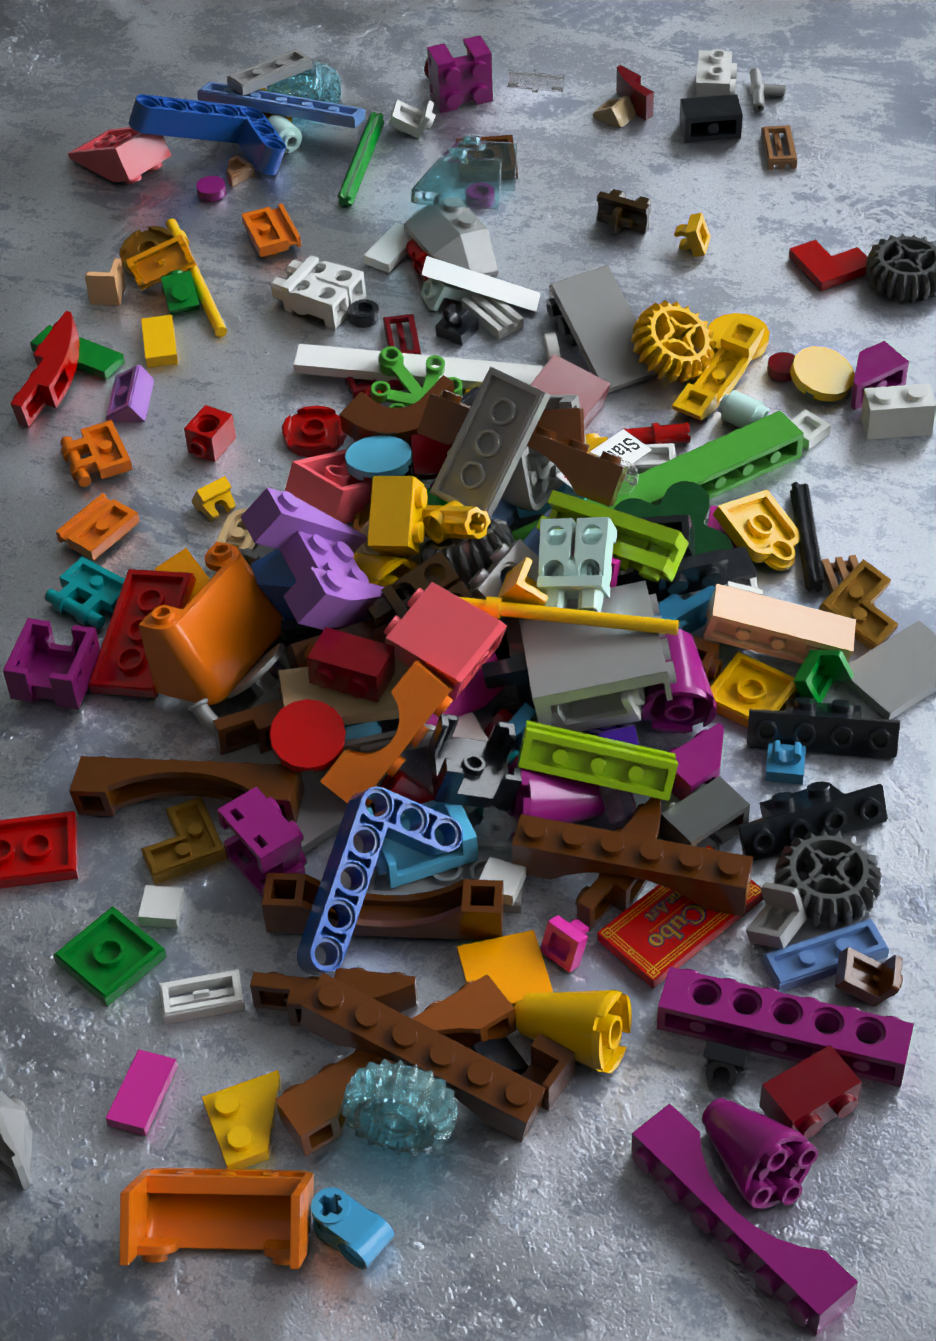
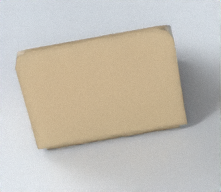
(616, 111)

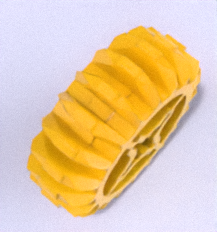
(673, 341)

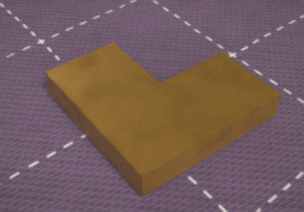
(854, 600)
(192, 848)

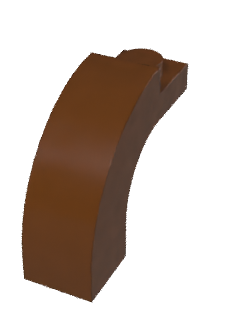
(368, 418)

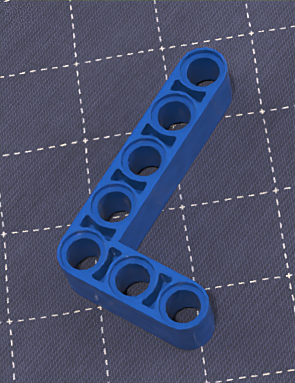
(211, 122)
(361, 865)

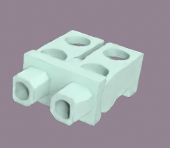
(576, 561)

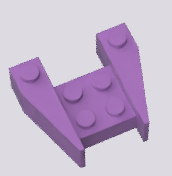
(320, 556)

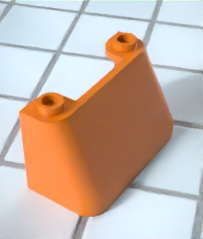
(216, 635)

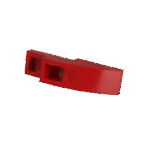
(55, 370)

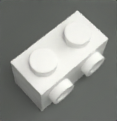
(715, 73)
(898, 411)

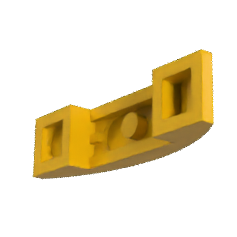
(724, 370)

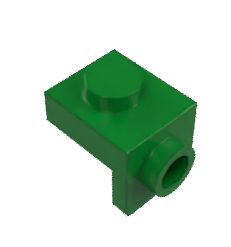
(179, 292)
(820, 671)

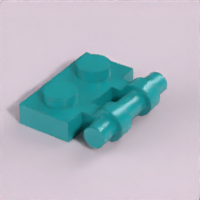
(92, 583)

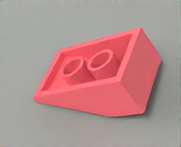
(122, 154)
(328, 486)

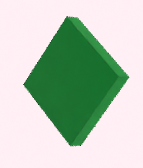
(110, 956)

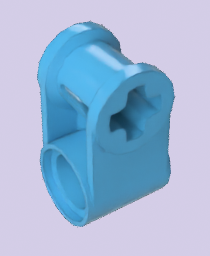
(353, 1232)

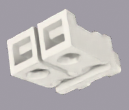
(320, 289)

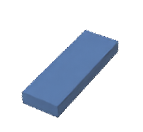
(819, 955)

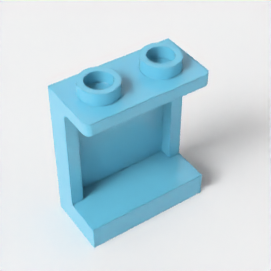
(406, 865)

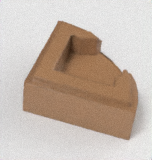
(238, 170)

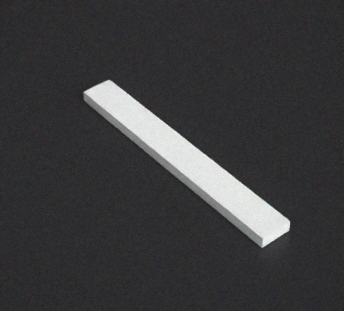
(364, 365)

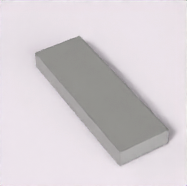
(269, 72)

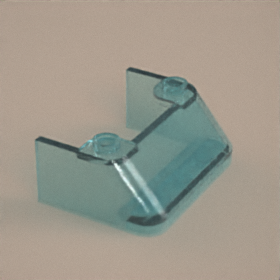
(469, 175)

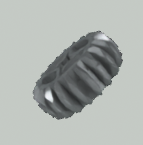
(903, 268)
(471, 555)
(828, 866)

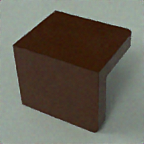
(551, 1068)

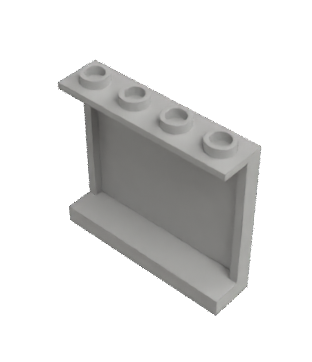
(593, 661)

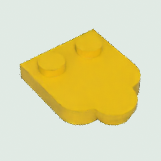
(761, 528)

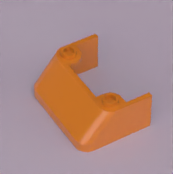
(216, 1211)

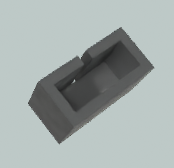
(708, 811)

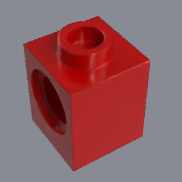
(210, 433)

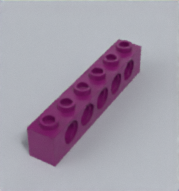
(764, 1034)

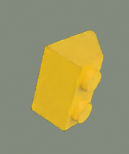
(396, 515)

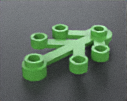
(392, 364)

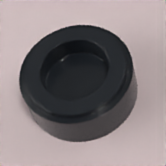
(363, 313)

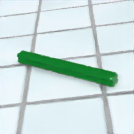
(360, 159)

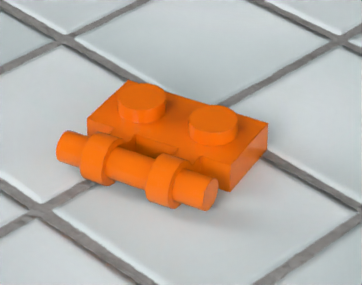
(105, 450)

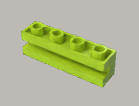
(639, 543)
(597, 760)

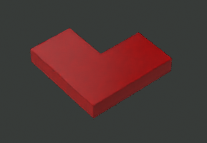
(825, 269)

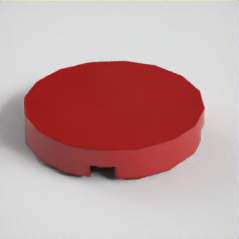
(313, 431)
(307, 736)

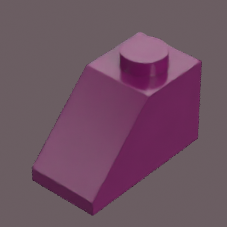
(878, 368)

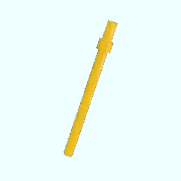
(201, 288)
(497, 608)

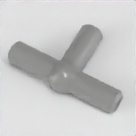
(759, 90)

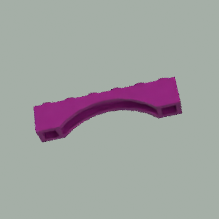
(801, 1277)

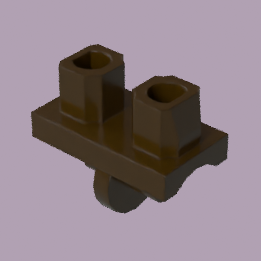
(623, 212)

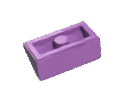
(130, 396)

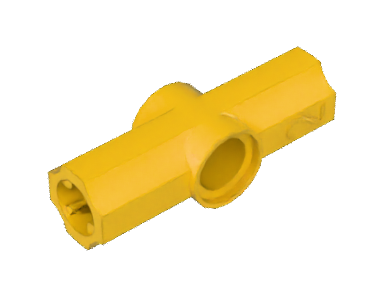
(454, 521)

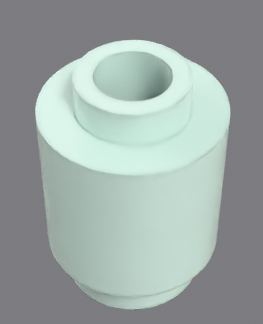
(287, 131)
(741, 409)

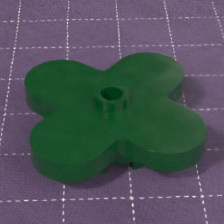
(682, 499)

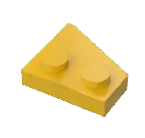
(244, 1119)

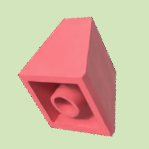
(445, 636)

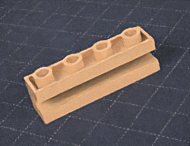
(775, 625)

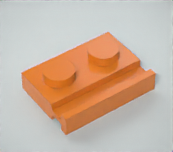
(271, 230)
(97, 526)

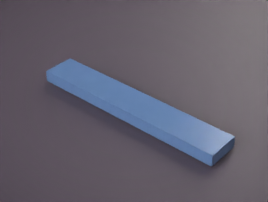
(284, 105)

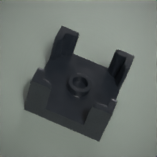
(510, 668)
(471, 769)

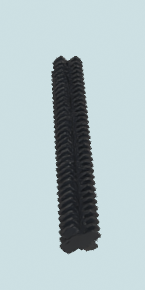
(808, 541)

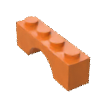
(418, 697)

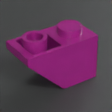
(698, 761)

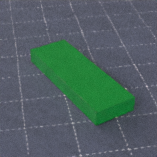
(92, 357)

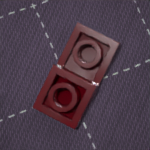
(629, 84)

